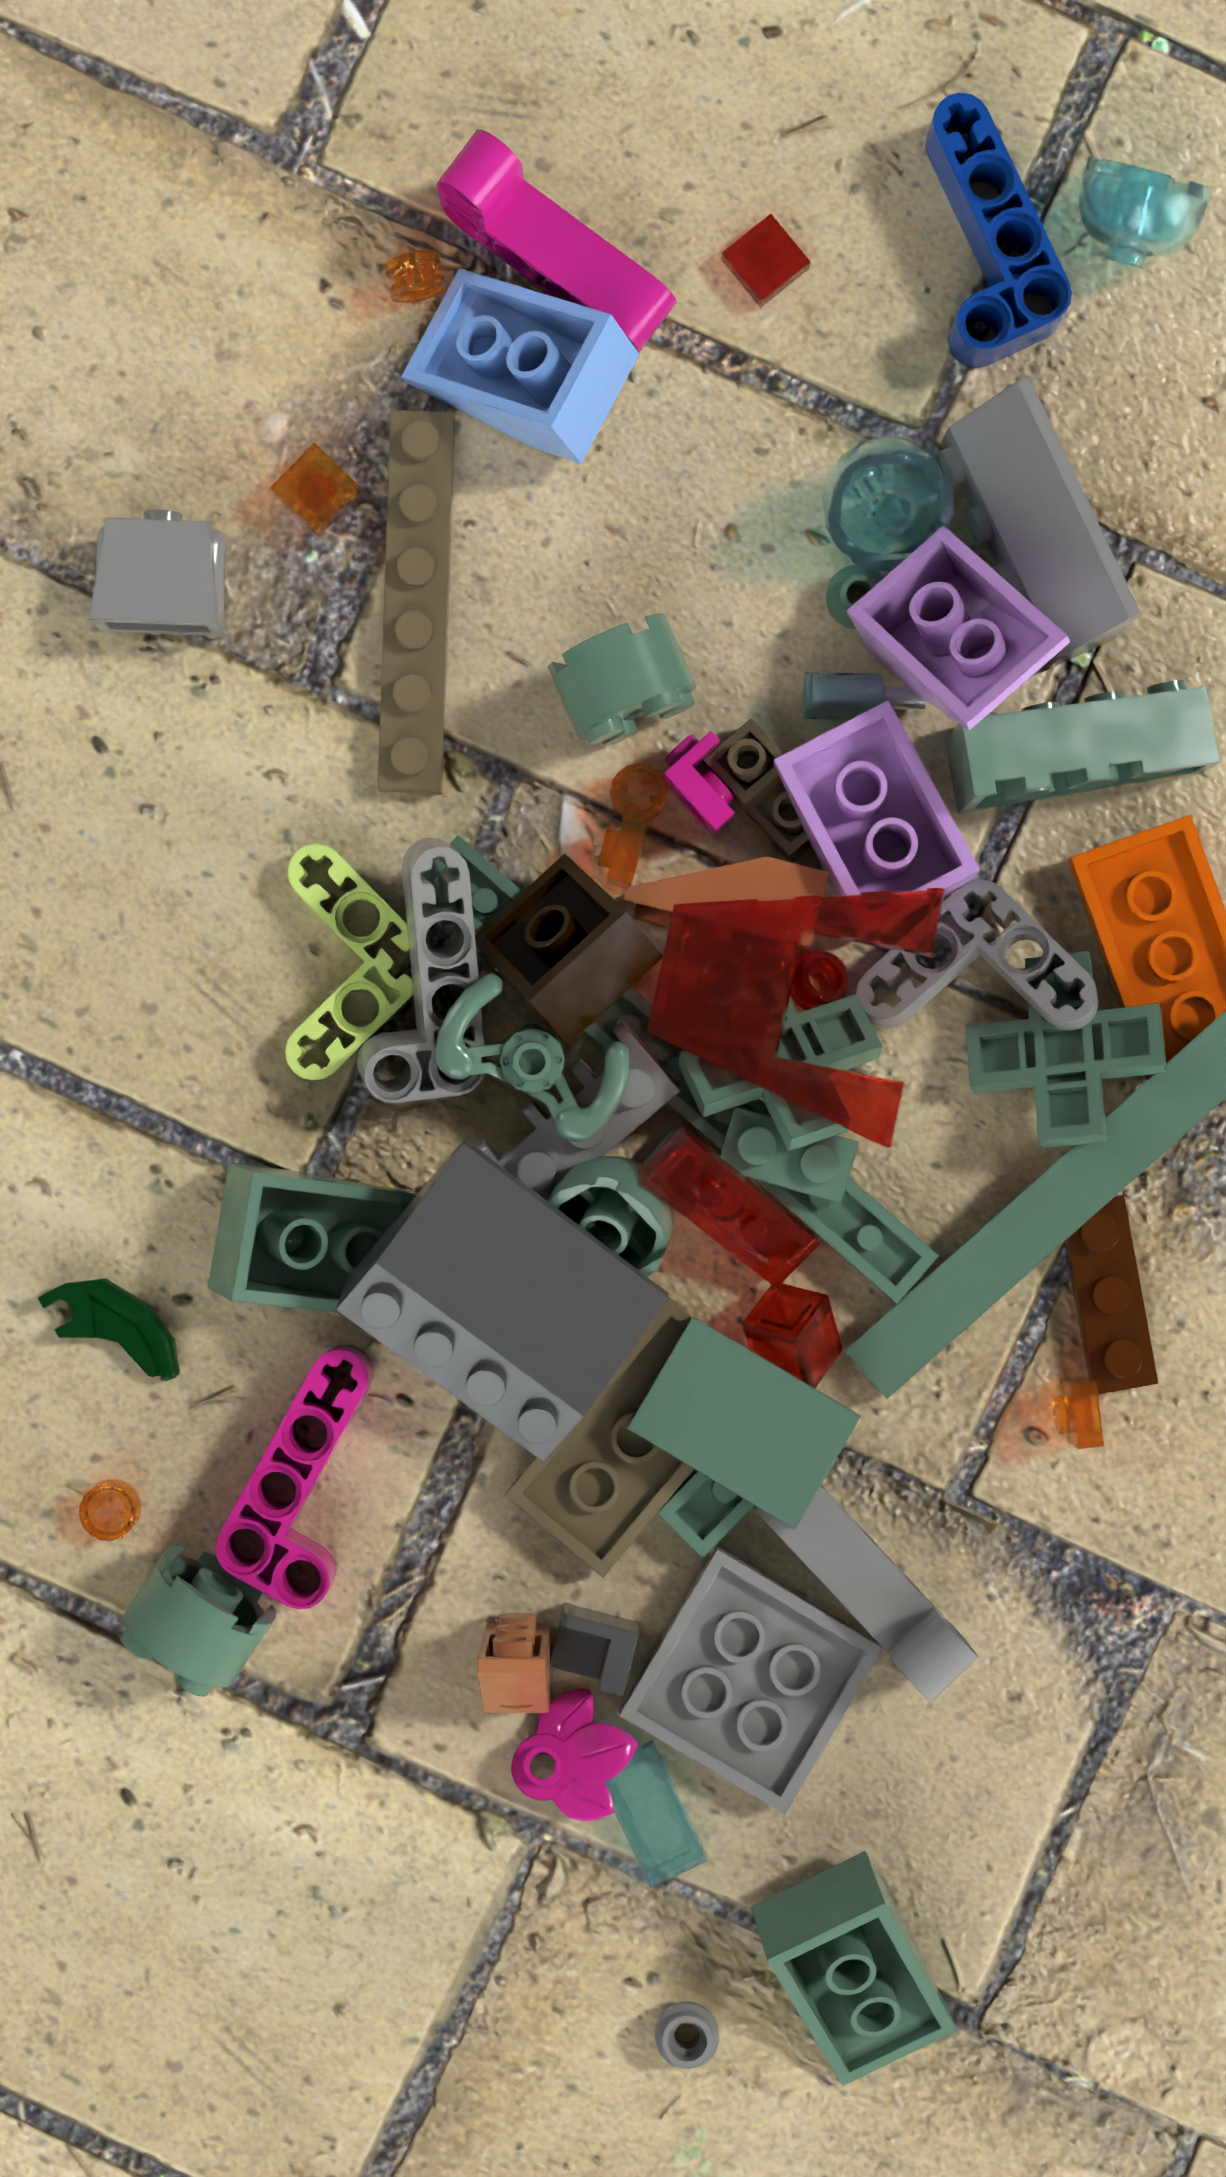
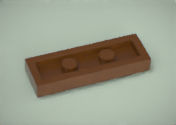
(1110, 1301)

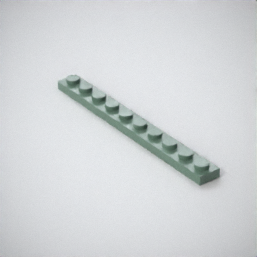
(855, 1229)

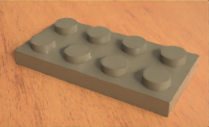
(603, 1477)

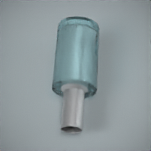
(851, 694)

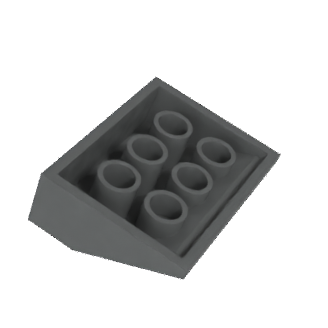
(501, 1300)

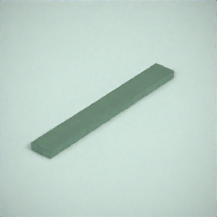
(1045, 1214)

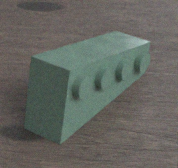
(1082, 746)

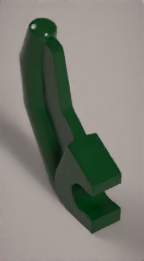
(116, 1315)

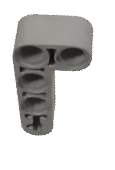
(429, 971)
(877, 1594)

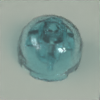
(1139, 210)
(885, 501)

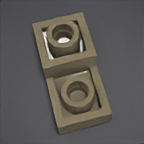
(749, 773)

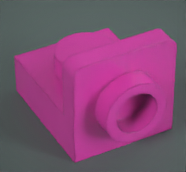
(702, 795)

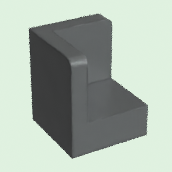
(595, 1646)

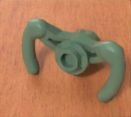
(529, 1062)

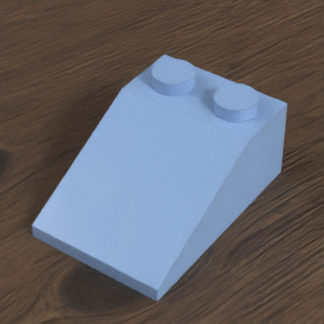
(523, 363)

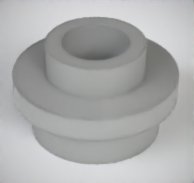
(692, 2053)

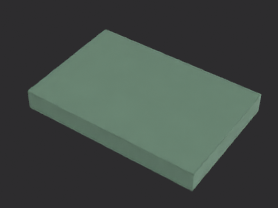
(744, 1422)

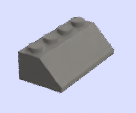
(1037, 518)

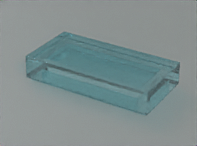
(655, 1817)

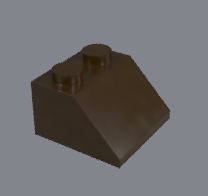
(567, 948)

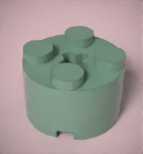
(622, 679)
(196, 1621)

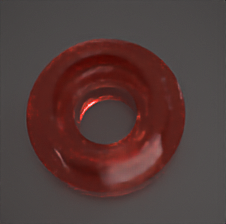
(829, 973)

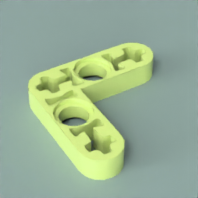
(371, 976)

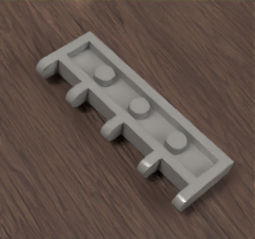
(547, 1157)

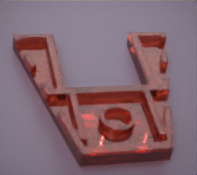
(731, 984)

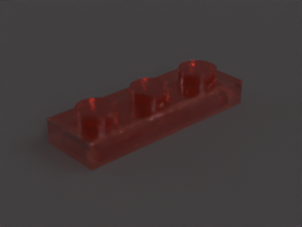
(728, 1207)

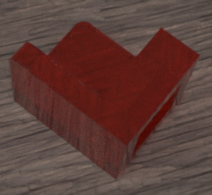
(794, 1332)

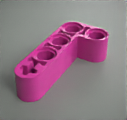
(546, 244)
(304, 1466)

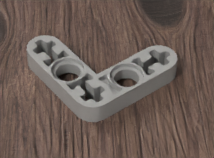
(967, 944)

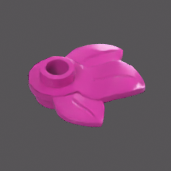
(583, 1755)

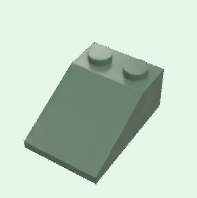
(296, 1235)
(852, 1968)

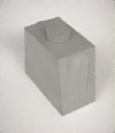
(159, 576)

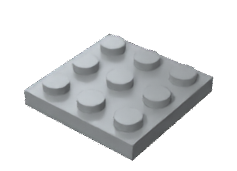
(750, 1680)

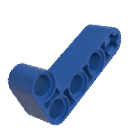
(984, 224)

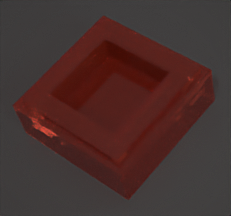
(765, 260)

